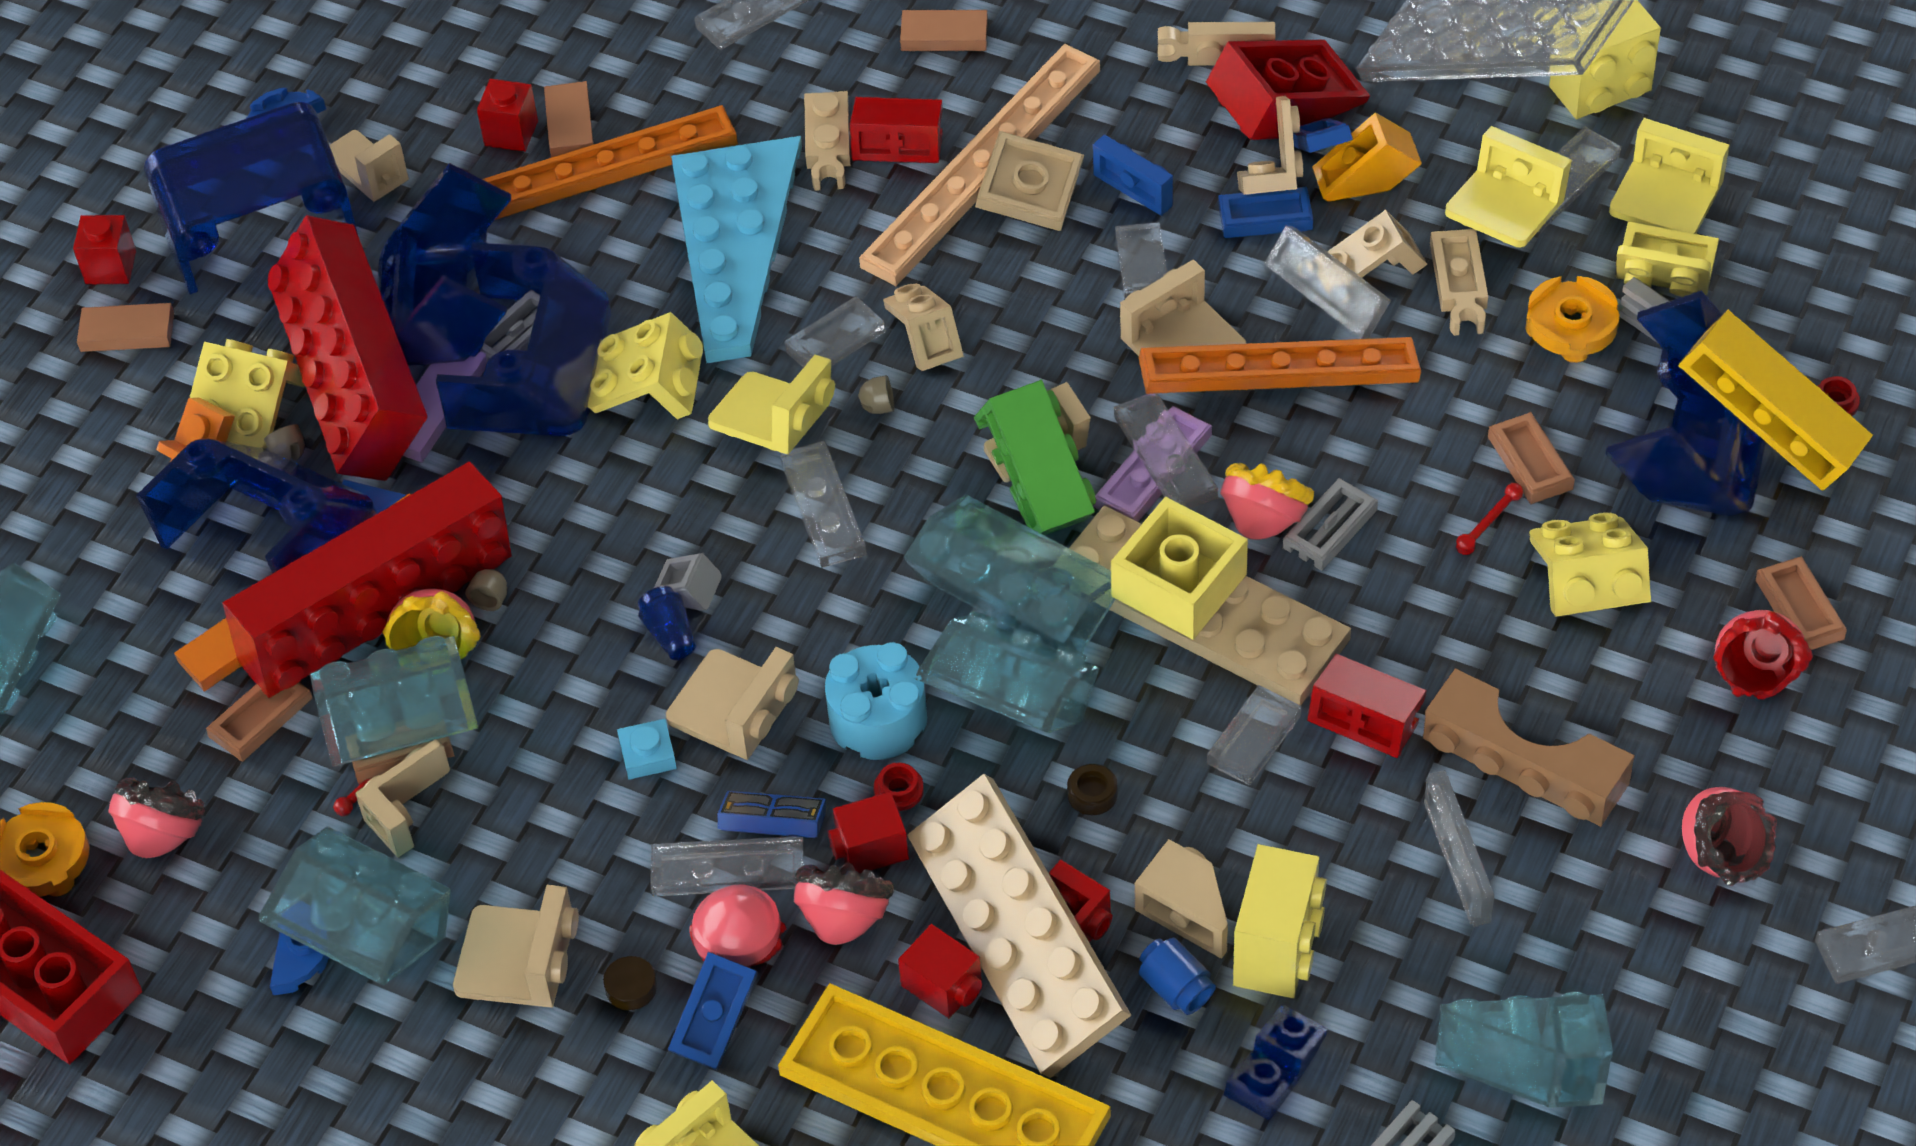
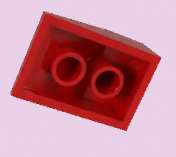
(1305, 71)

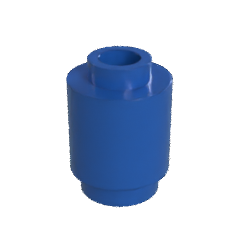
(1176, 975)

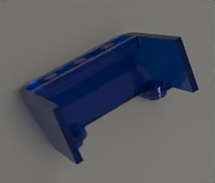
(241, 172)
(428, 266)
(550, 382)
(1707, 453)
(207, 468)

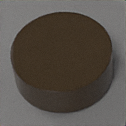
(1092, 789)
(630, 983)

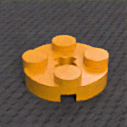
(1572, 337)
(65, 844)

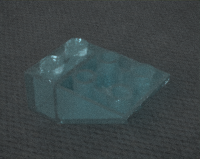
(1530, 1047)

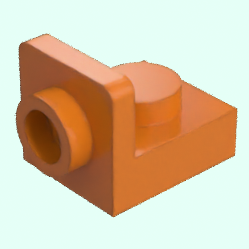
(198, 422)

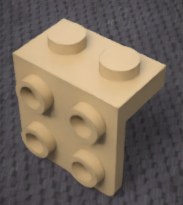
(1174, 313)
(734, 700)
(517, 952)

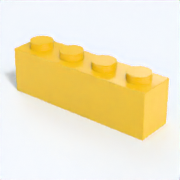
(1775, 400)

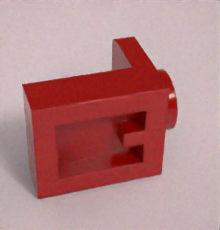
(1085, 898)

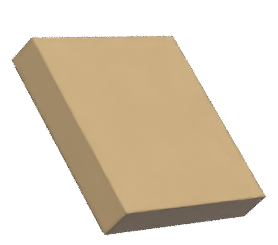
(1029, 181)

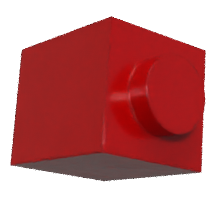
(507, 115)
(104, 249)
(869, 833)
(941, 971)

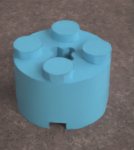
(875, 700)

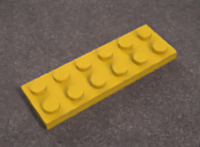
(932, 1080)

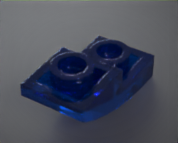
(1276, 1062)

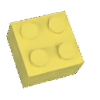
(1618, 71)
(1179, 567)
(1278, 921)

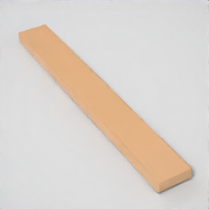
(959, 183)

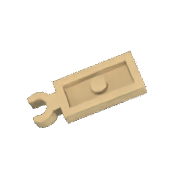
(1207, 40)
(827, 136)
(1460, 277)

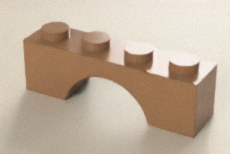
(1577, 776)

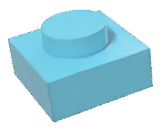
(646, 749)

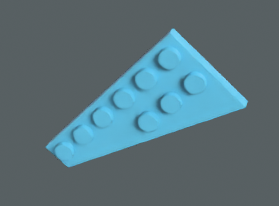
(732, 229)

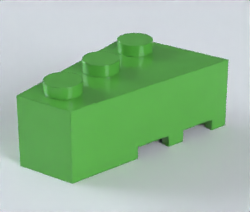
(1038, 458)

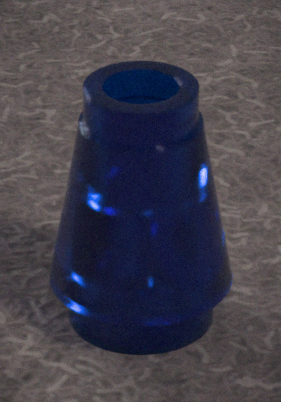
(667, 620)

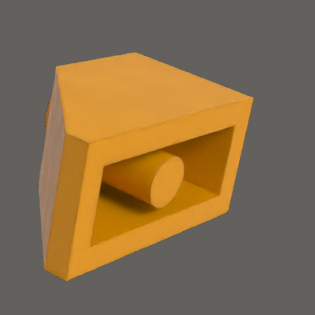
(1369, 163)

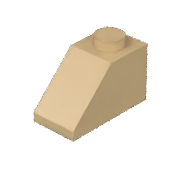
(1184, 897)

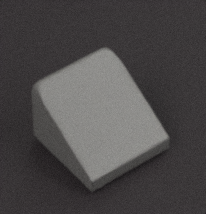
(692, 578)

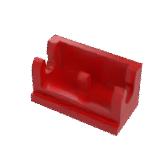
(896, 130)
(1365, 705)

